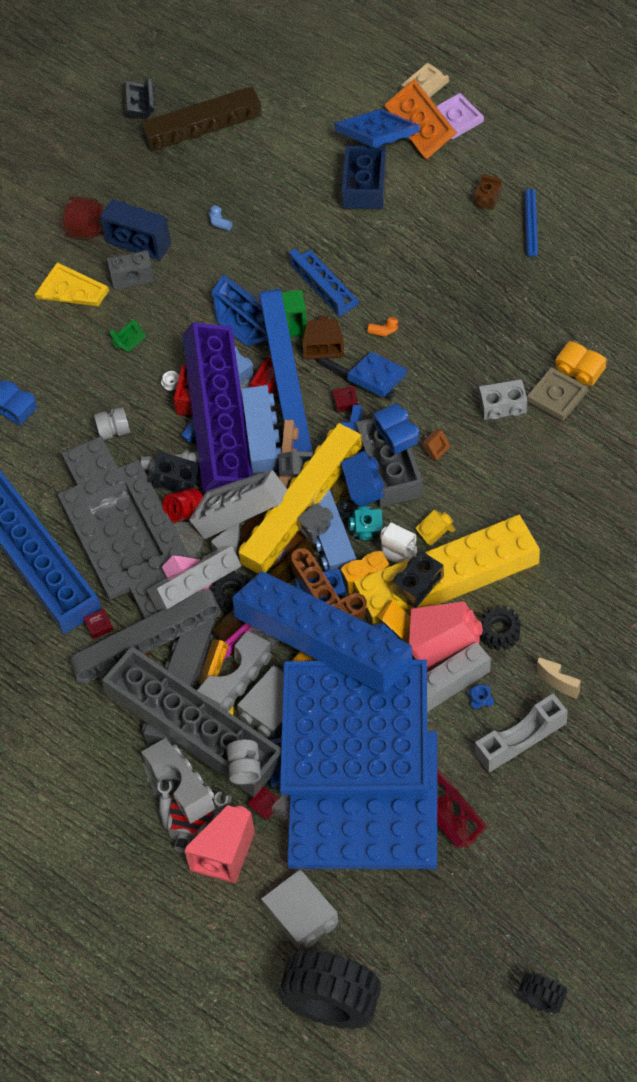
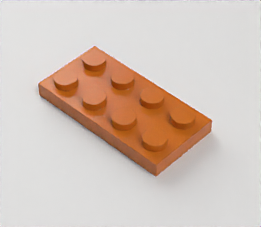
(418, 107)

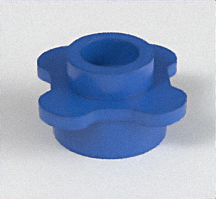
(480, 690)

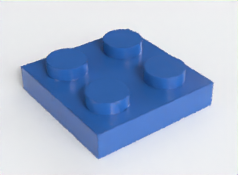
(377, 374)

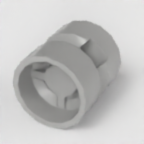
(112, 423)
(243, 762)

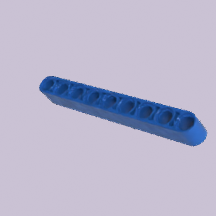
(284, 366)

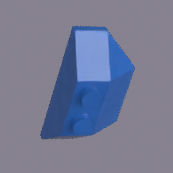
(240, 310)

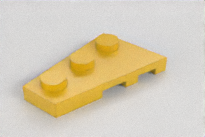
(71, 287)

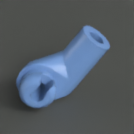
(216, 219)

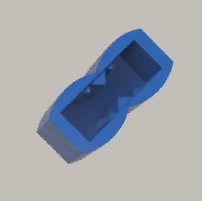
(15, 403)
(396, 428)

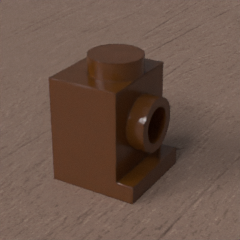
(488, 191)

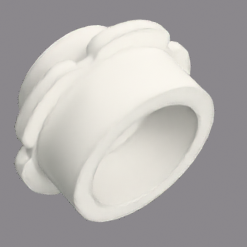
(170, 376)

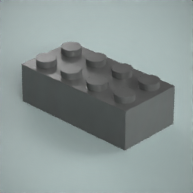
(397, 471)

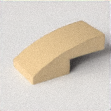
(552, 675)

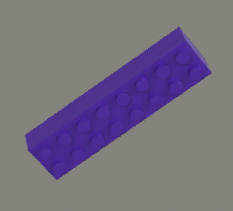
(216, 405)

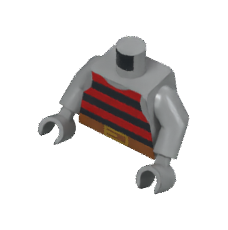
(177, 824)

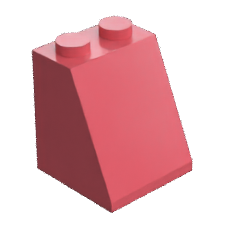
(442, 632)
(222, 845)

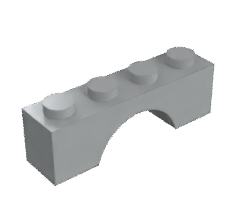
(180, 586)
(250, 655)
(502, 746)
(191, 796)

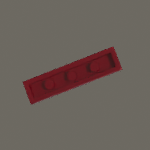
(449, 822)

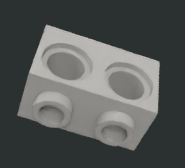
(497, 399)

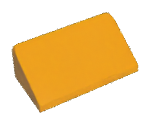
(396, 620)
(213, 660)

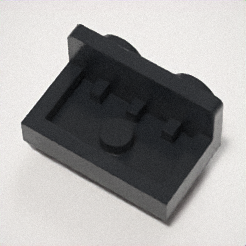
(139, 98)

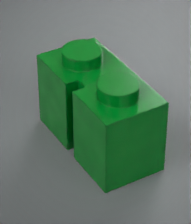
(295, 312)

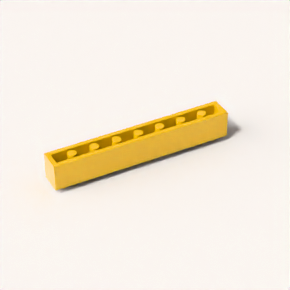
(304, 491)

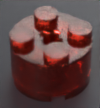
(83, 217)

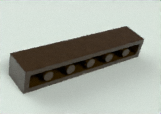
(201, 118)

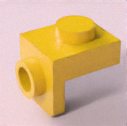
(435, 526)

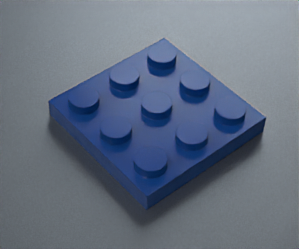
(377, 128)

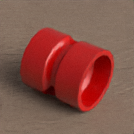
(181, 504)

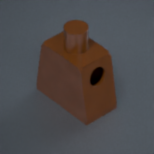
(323, 339)

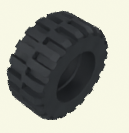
(329, 989)

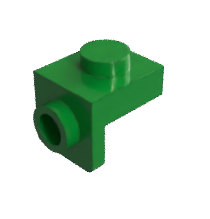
(129, 336)

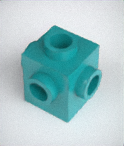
(366, 523)

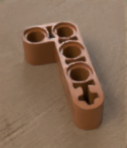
(323, 587)

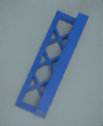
(322, 286)

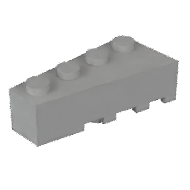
(237, 502)

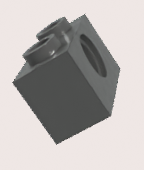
(131, 270)

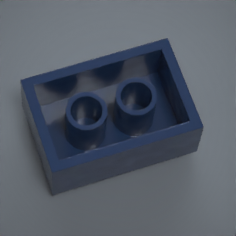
(364, 177)
(135, 229)

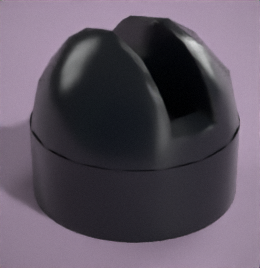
(343, 506)

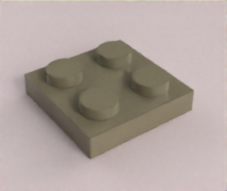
(557, 394)

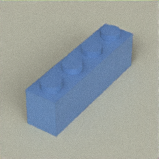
(260, 429)
(334, 542)

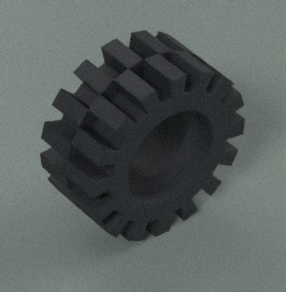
(224, 583)
(502, 616)
(542, 993)

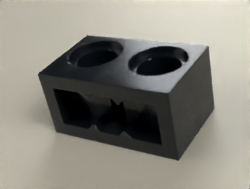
(173, 470)
(422, 582)

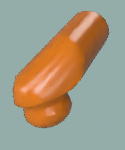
(384, 330)

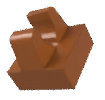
(435, 444)

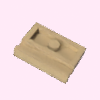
(429, 79)

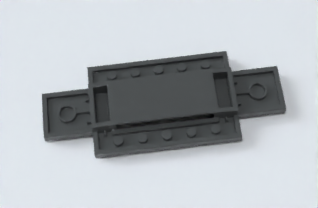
(112, 526)

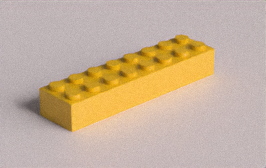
(467, 566)

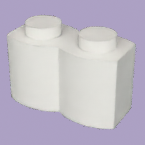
(398, 543)

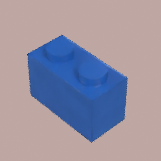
(363, 479)

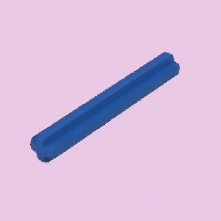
(531, 223)

